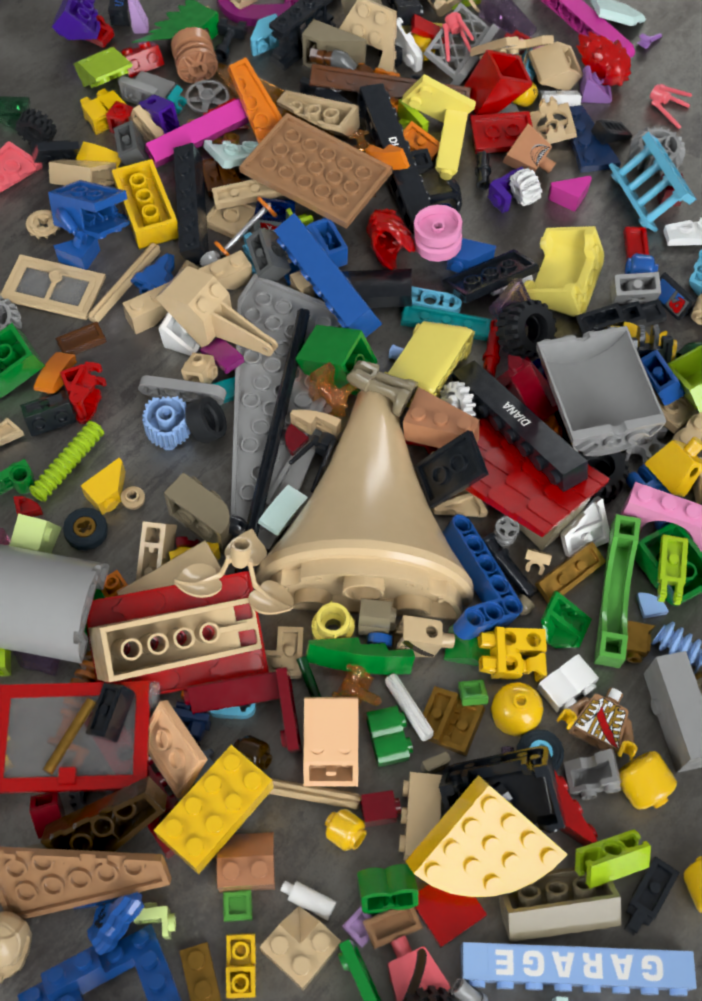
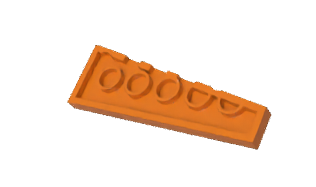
(254, 98)

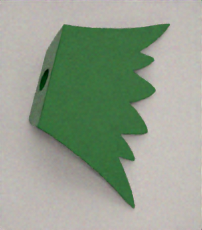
(191, 15)

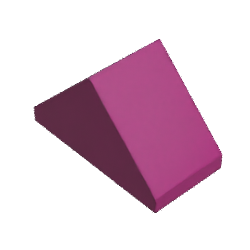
(569, 192)

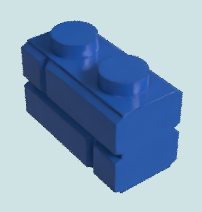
(662, 378)

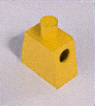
(677, 465)

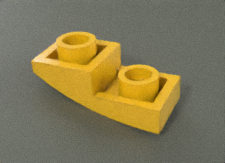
(94, 152)
(241, 965)

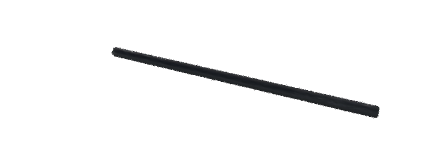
(277, 424)

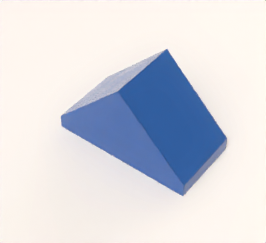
(78, 257)

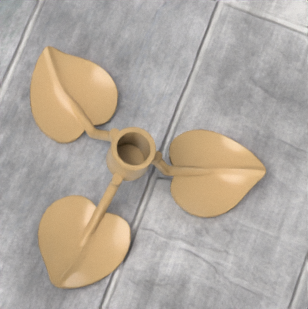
(242, 551)

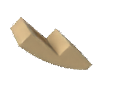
(310, 420)

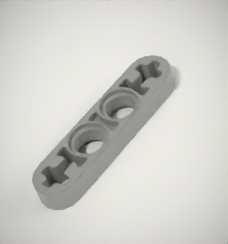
(187, 390)

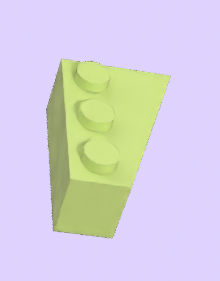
(34, 534)

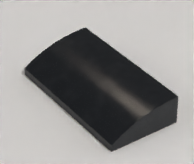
(383, 287)

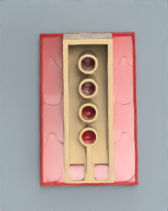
(177, 636)

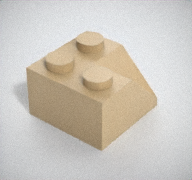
(300, 947)

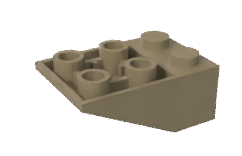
(326, 37)

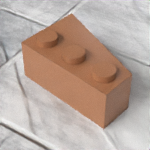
(435, 421)

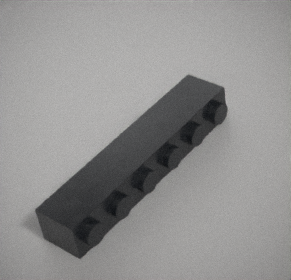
(190, 203)

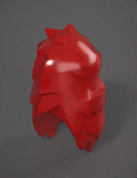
(605, 58)
(388, 236)

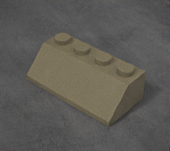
(559, 906)

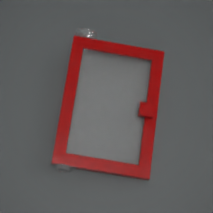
(36, 720)

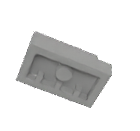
(144, 86)

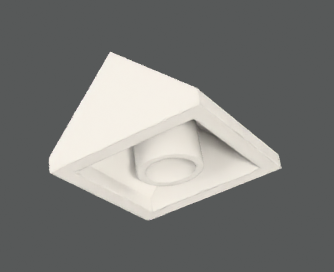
(175, 337)

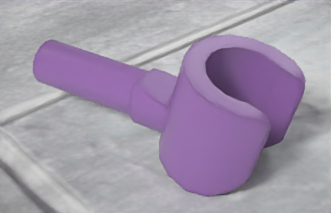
(646, 40)

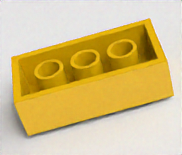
(146, 204)
(214, 809)

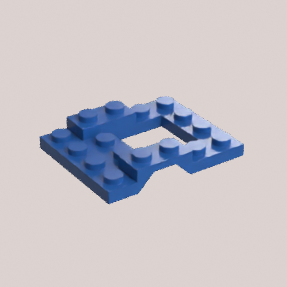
(89, 969)

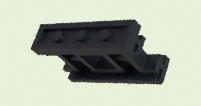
(289, 32)

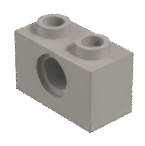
(635, 287)

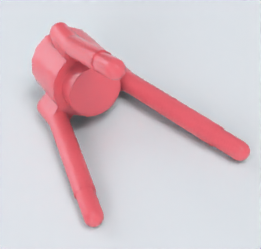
(455, 25)
(660, 94)

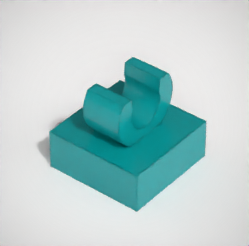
(174, 97)

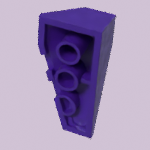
(77, 20)

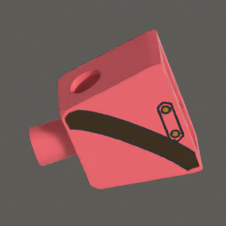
(413, 970)

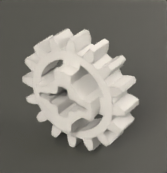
(458, 396)

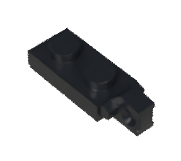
(650, 894)

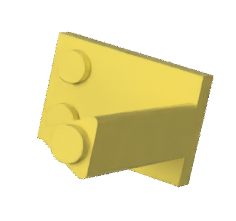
(449, 108)

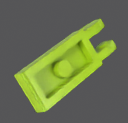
(672, 567)

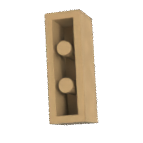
(422, 809)

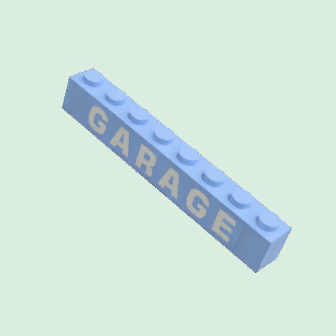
(577, 967)

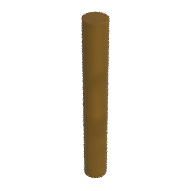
(69, 736)

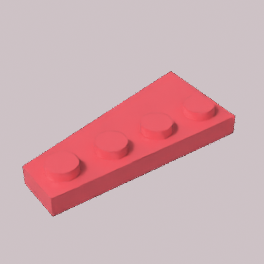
(15, 165)

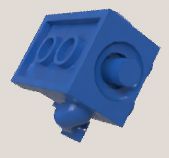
(87, 210)

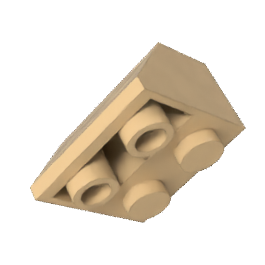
(556, 66)

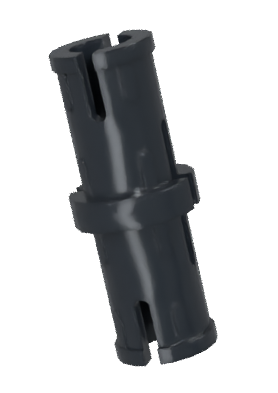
(483, 170)

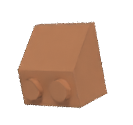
(247, 863)

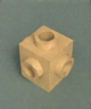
(200, 368)

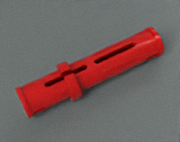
(491, 356)

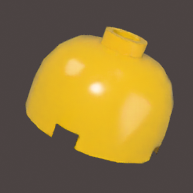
(517, 709)

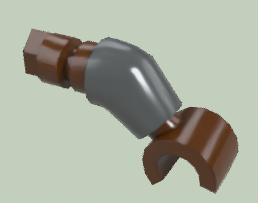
(336, 59)

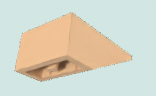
(330, 741)

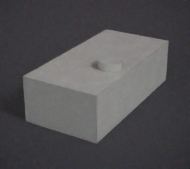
(678, 708)

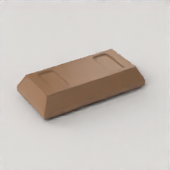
(391, 926)

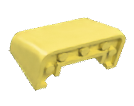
(568, 269)
(433, 355)

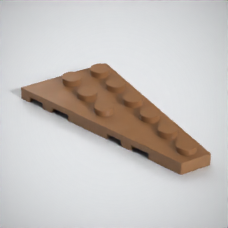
(57, 879)

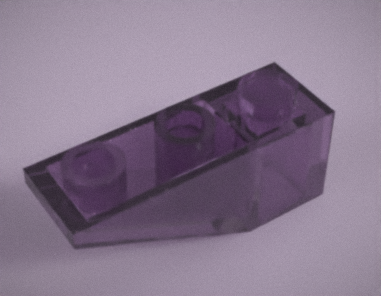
(506, 16)

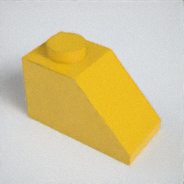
(106, 487)

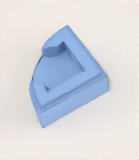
(650, 606)

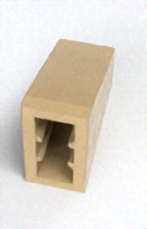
(69, 171)

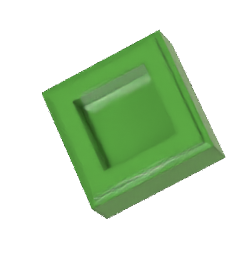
(472, 692)
(237, 905)

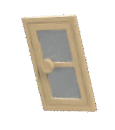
(53, 287)

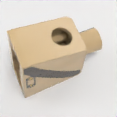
(422, 636)

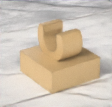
(537, 557)

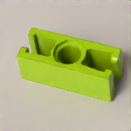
(612, 858)

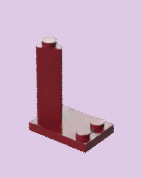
(529, 386)
(248, 691)

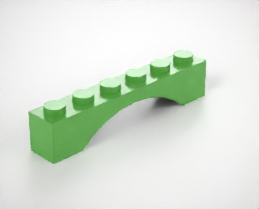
(612, 626)

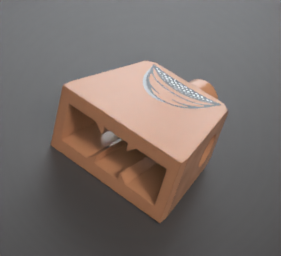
(530, 152)

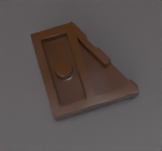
(217, 176)

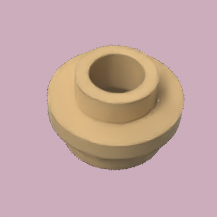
(135, 503)

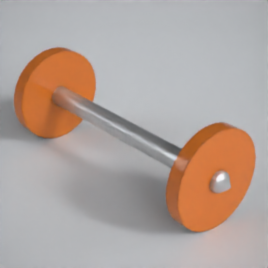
(266, 207)

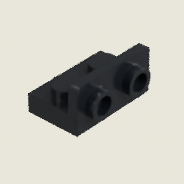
(54, 150)
(48, 413)

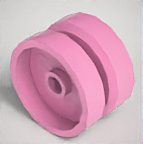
(438, 233)

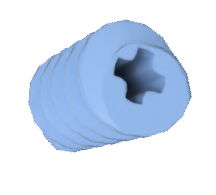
(677, 643)

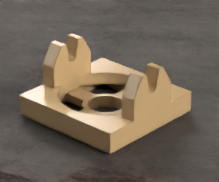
(548, 110)

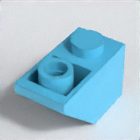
(262, 38)

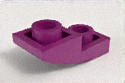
(224, 355)

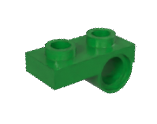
(10, 476)

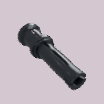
(508, 567)

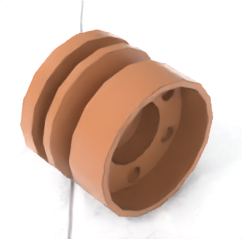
(194, 55)

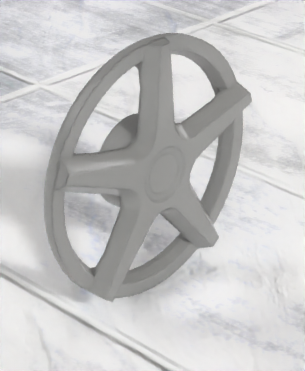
(206, 95)

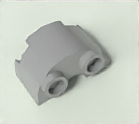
(593, 774)

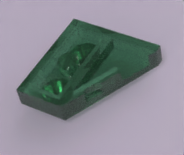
(11, 109)

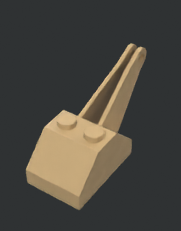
(206, 312)

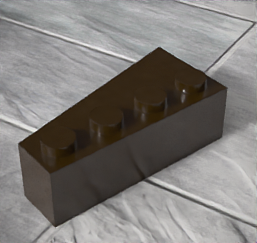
(108, 821)

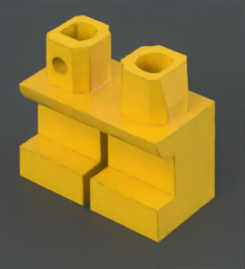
(96, 109)

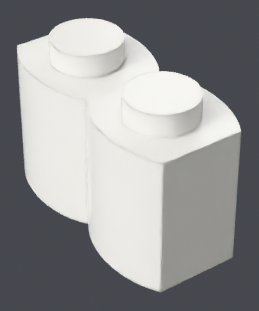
(568, 683)

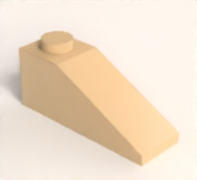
(155, 545)

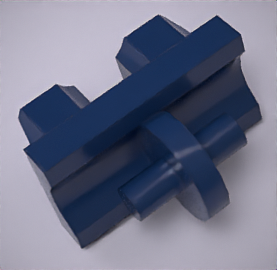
(197, 722)

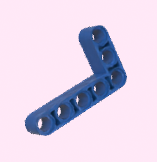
(499, 601)

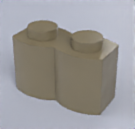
(376, 617)

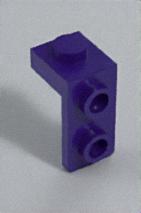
(498, 192)

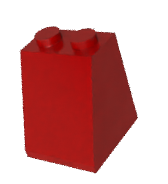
(497, 82)

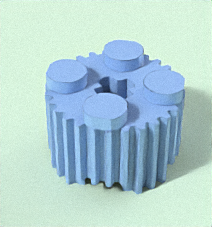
(166, 422)

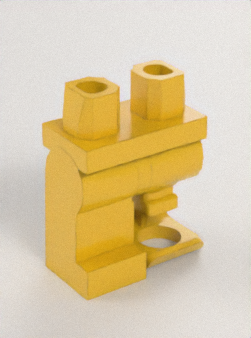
(506, 653)

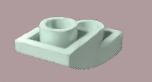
(282, 510)

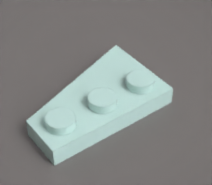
(230, 154)

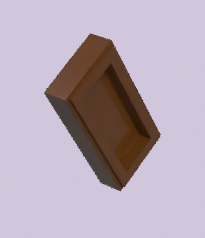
(81, 339)

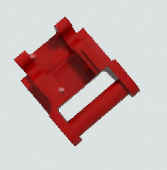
(81, 389)

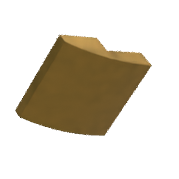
(451, 722)

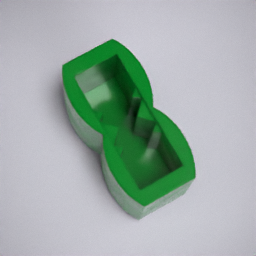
(388, 737)
(387, 889)

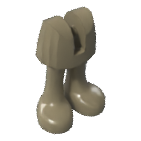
(369, 378)

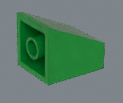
(338, 346)

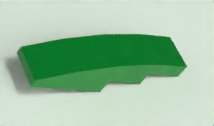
(373, 657)

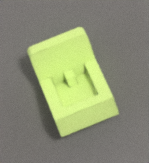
(154, 914)

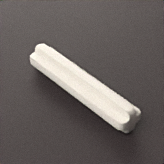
(409, 707)

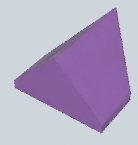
(591, 88)

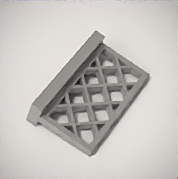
(467, 61)

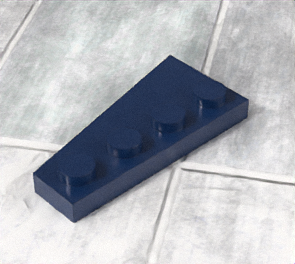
(587, 149)

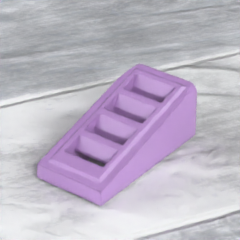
(138, 17)

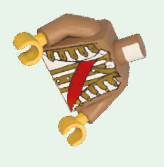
(601, 723)

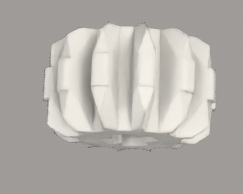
(525, 187)

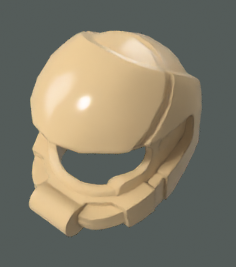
(14, 944)

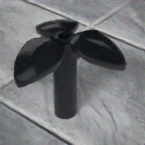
(454, 194)

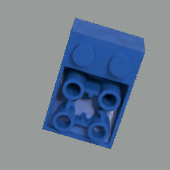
(331, 241)

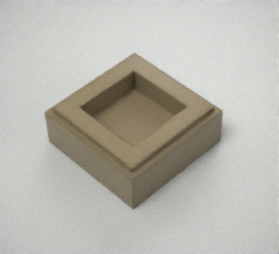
(436, 763)

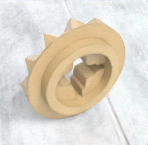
(44, 217)

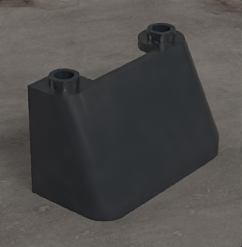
(524, 774)

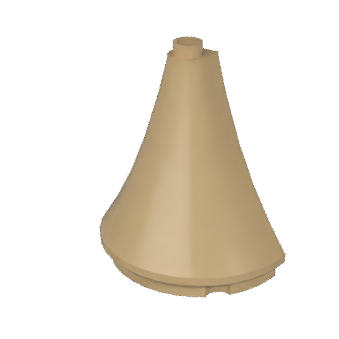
(369, 530)

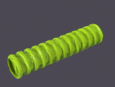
(66, 461)

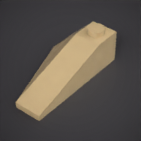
(328, 114)

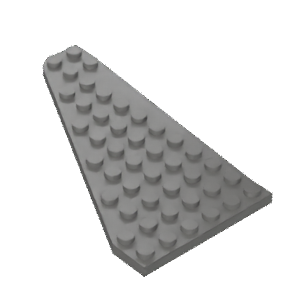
(257, 384)

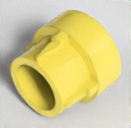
(332, 615)

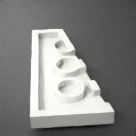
(684, 233)

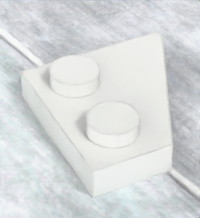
(411, 52)
(587, 527)

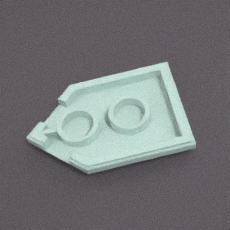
(617, 12)

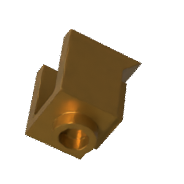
(638, 641)

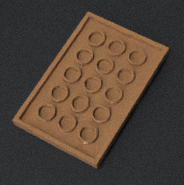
(316, 170)

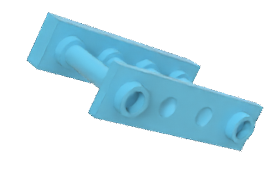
(672, 178)

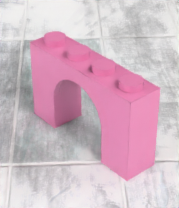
(657, 505)

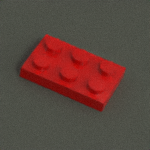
(497, 131)

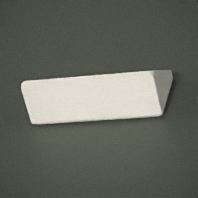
(562, 96)

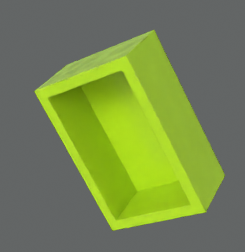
(689, 373)

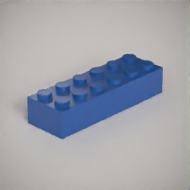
(325, 277)

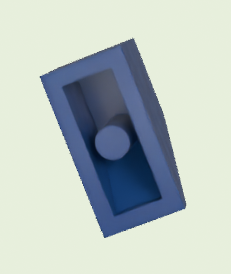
(470, 255)

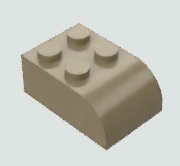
(199, 510)

